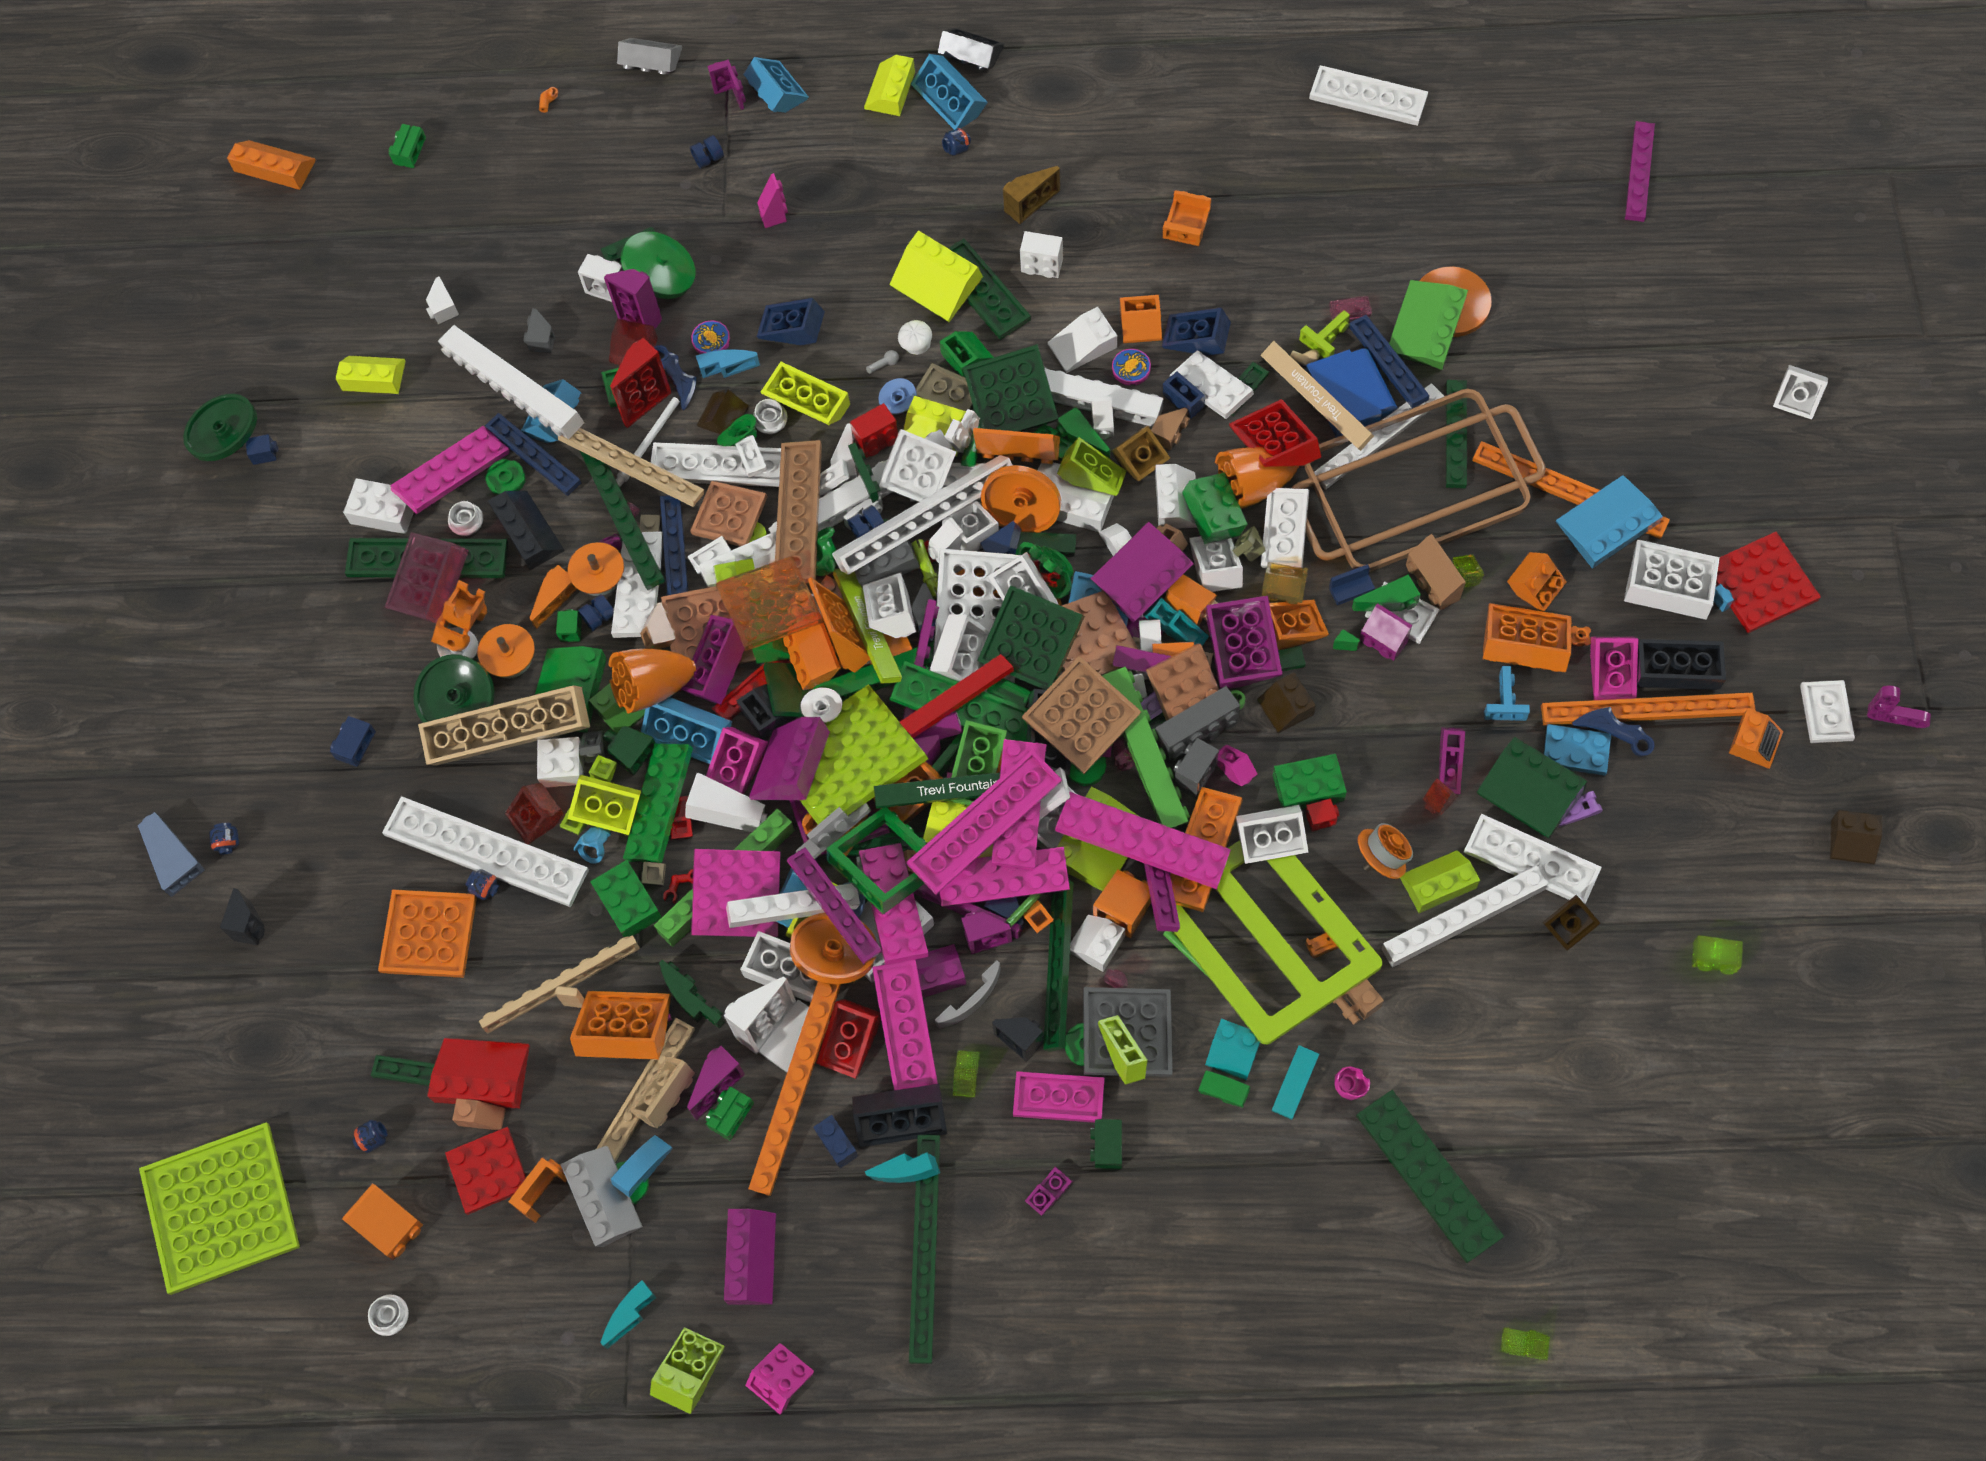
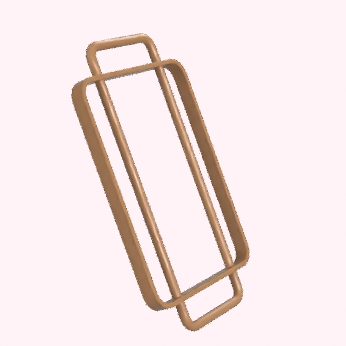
(1487, 414)

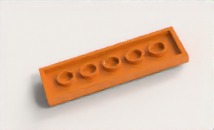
(1211, 821)

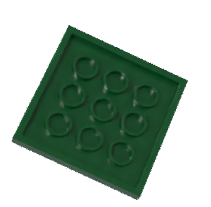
(1011, 391)
(1032, 637)

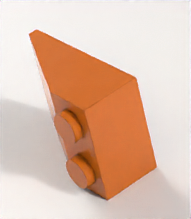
(1297, 623)

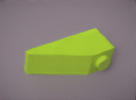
(1123, 1050)

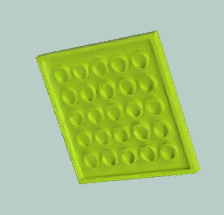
(861, 752)
(218, 1208)

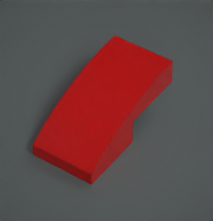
(681, 826)

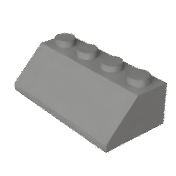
(604, 1208)

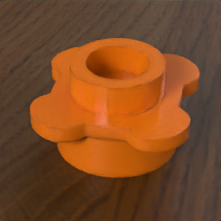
(1580, 641)

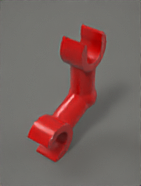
(1047, 577)
(675, 880)

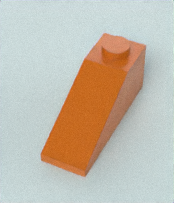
(553, 593)

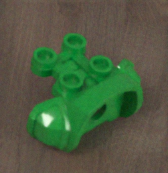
(1053, 562)

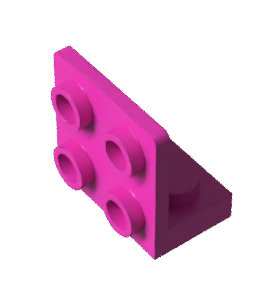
(778, 1377)

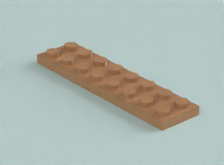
(799, 505)

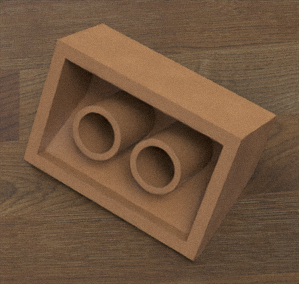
(1435, 573)

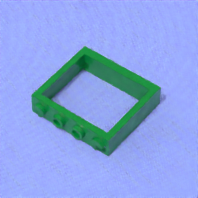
(857, 878)

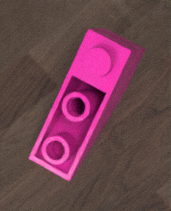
(772, 203)

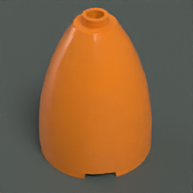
(1248, 476)
(648, 676)

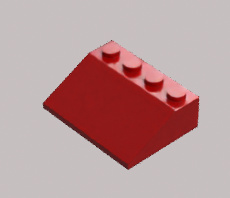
(639, 382)
(1280, 434)
(479, 1072)

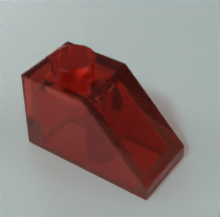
(1439, 797)

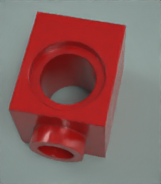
(1321, 814)

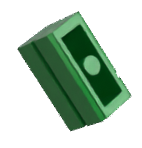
(407, 145)
(729, 1113)

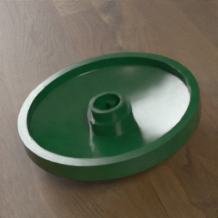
(220, 427)
(452, 687)

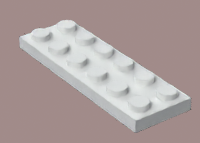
(1368, 95)
(632, 599)
(1519, 852)

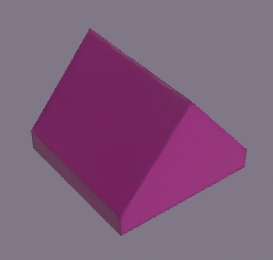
(613, 540)

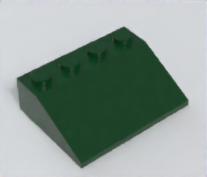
(1532, 787)

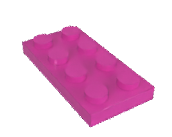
(1058, 1097)

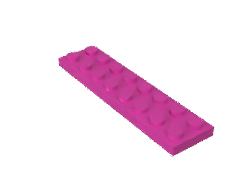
(984, 822)
(1143, 840)

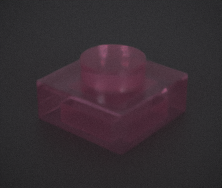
(1116, 978)

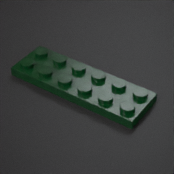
(991, 297)

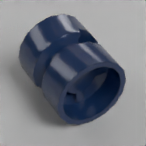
(712, 148)
(865, 522)
(596, 612)

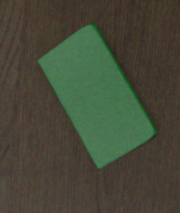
(970, 454)

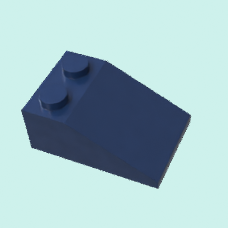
(792, 322)
(1198, 331)

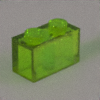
(1717, 954)

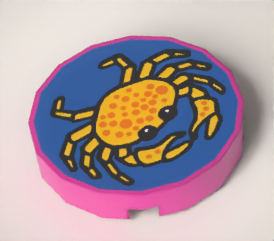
(710, 337)
(1131, 366)

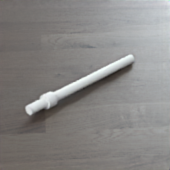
(623, 477)

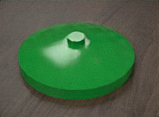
(663, 260)

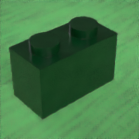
(1108, 1143)

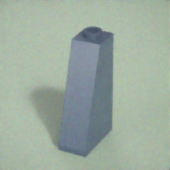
(169, 856)

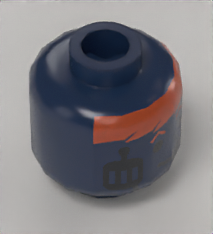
(956, 142)
(224, 838)
(482, 884)
(370, 1136)

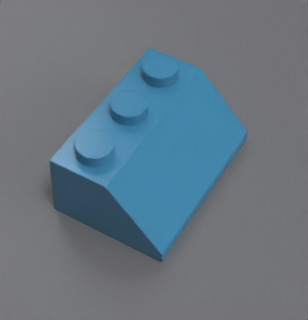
(774, 84)
(565, 392)

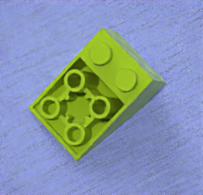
(686, 1370)

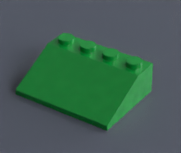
(576, 667)

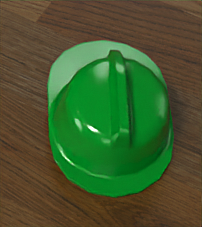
(739, 429)

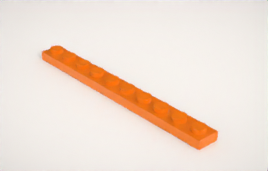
(1551, 481)
(1652, 708)
(794, 1088)

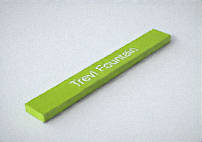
(872, 639)

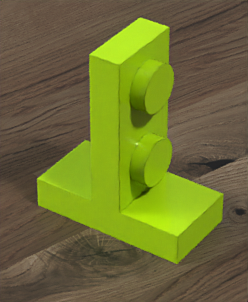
(1322, 340)

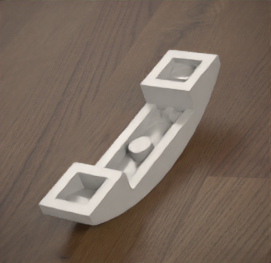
(951, 1016)

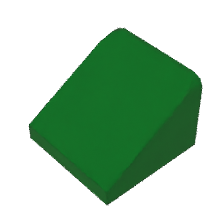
(1346, 641)

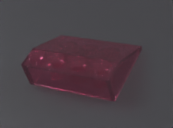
(426, 577)

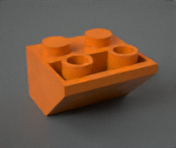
(1140, 319)
(1537, 580)

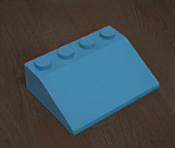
(1609, 521)

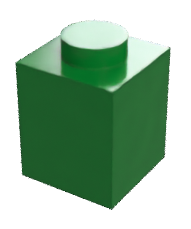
(569, 626)

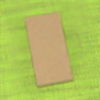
(569, 996)

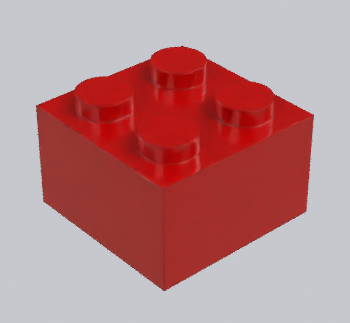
(874, 430)

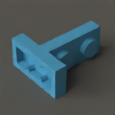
(1506, 709)

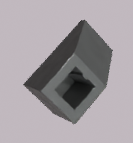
(539, 333)

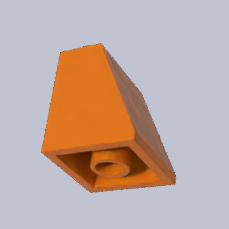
(1124, 901)
(383, 1222)

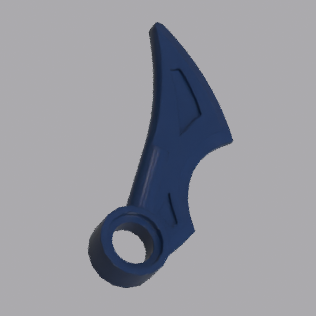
(683, 382)
(1604, 720)

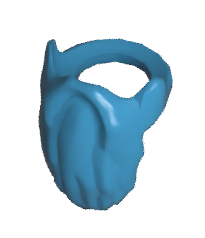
(594, 838)

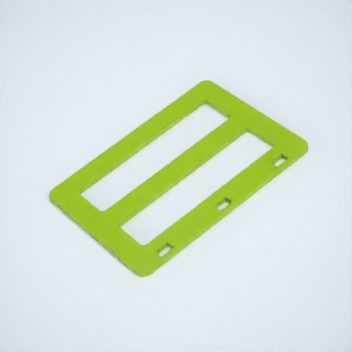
(1314, 994)

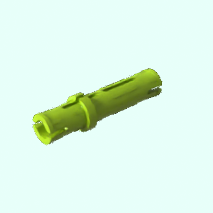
(930, 576)

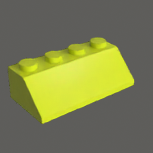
(806, 394)

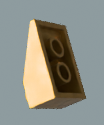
(1030, 192)

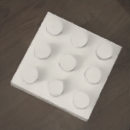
(916, 466)

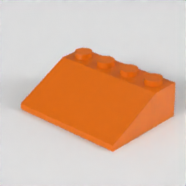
(1017, 444)
(840, 627)
(1527, 638)
(621, 1025)

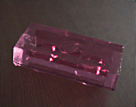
(1355, 307)

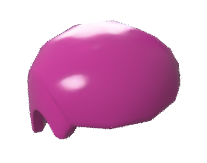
(1351, 1083)

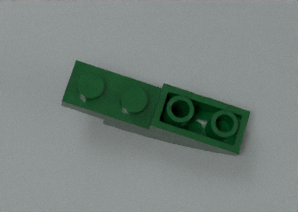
(684, 991)

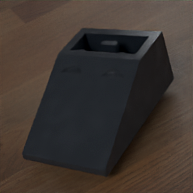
(758, 711)

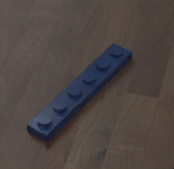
(1389, 361)
(533, 454)
(674, 545)

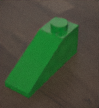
(1075, 425)
(1393, 596)

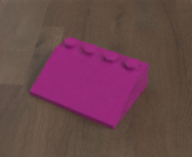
(1141, 571)
(1243, 642)
(791, 760)

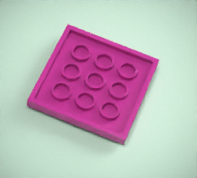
(727, 877)

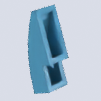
(727, 362)
(640, 1165)

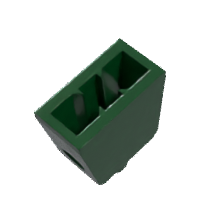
(629, 747)

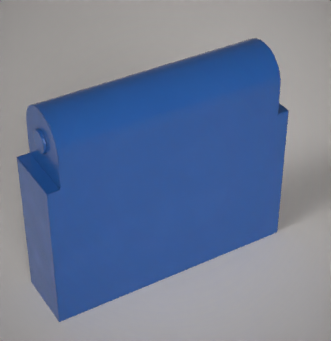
(1355, 384)

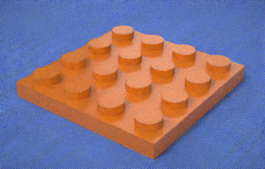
(427, 933)

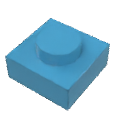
(1722, 598)

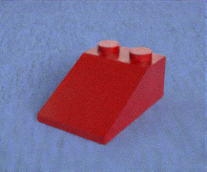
(848, 1037)

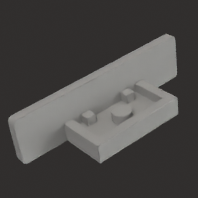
(832, 829)

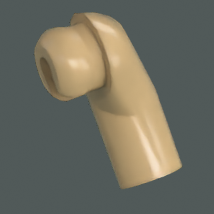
(1305, 358)

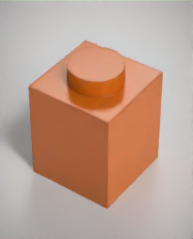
(1038, 916)

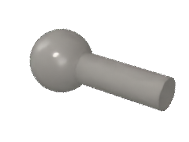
(890, 358)

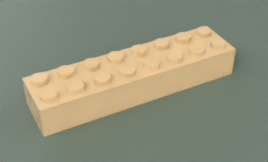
(504, 725)

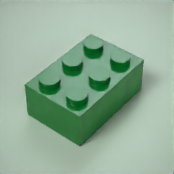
(1214, 508)
(1309, 782)
(626, 899)

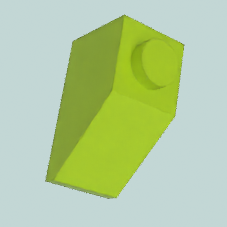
(731, 569)

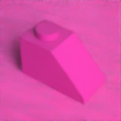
(1236, 765)

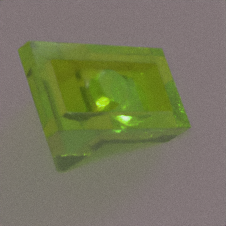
(1469, 569)
(966, 1073)
(1523, 1343)

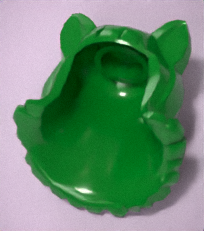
(825, 547)

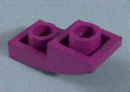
(1048, 1191)

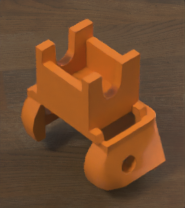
(462, 611)

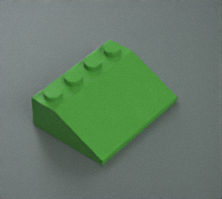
(1428, 322)

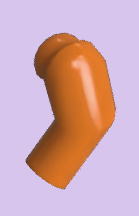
(546, 98)

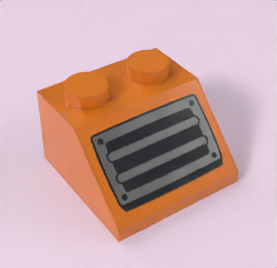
(1756, 738)

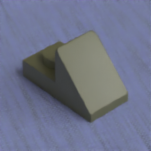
(1249, 544)

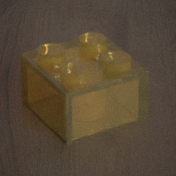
(1284, 582)

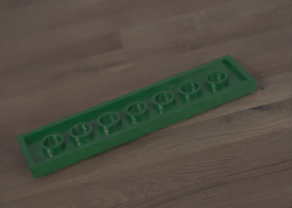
(383, 556)
(1430, 1176)

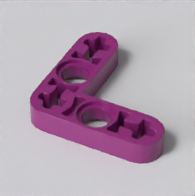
(1884, 709)

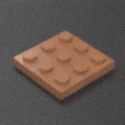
(729, 513)
(1182, 680)

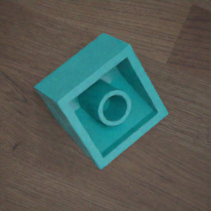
(1233, 1050)

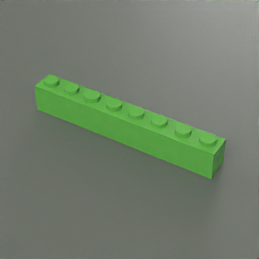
(1149, 758)
(765, 837)

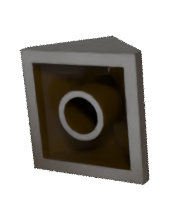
(722, 411)
(1571, 922)

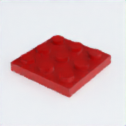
(486, 1170)

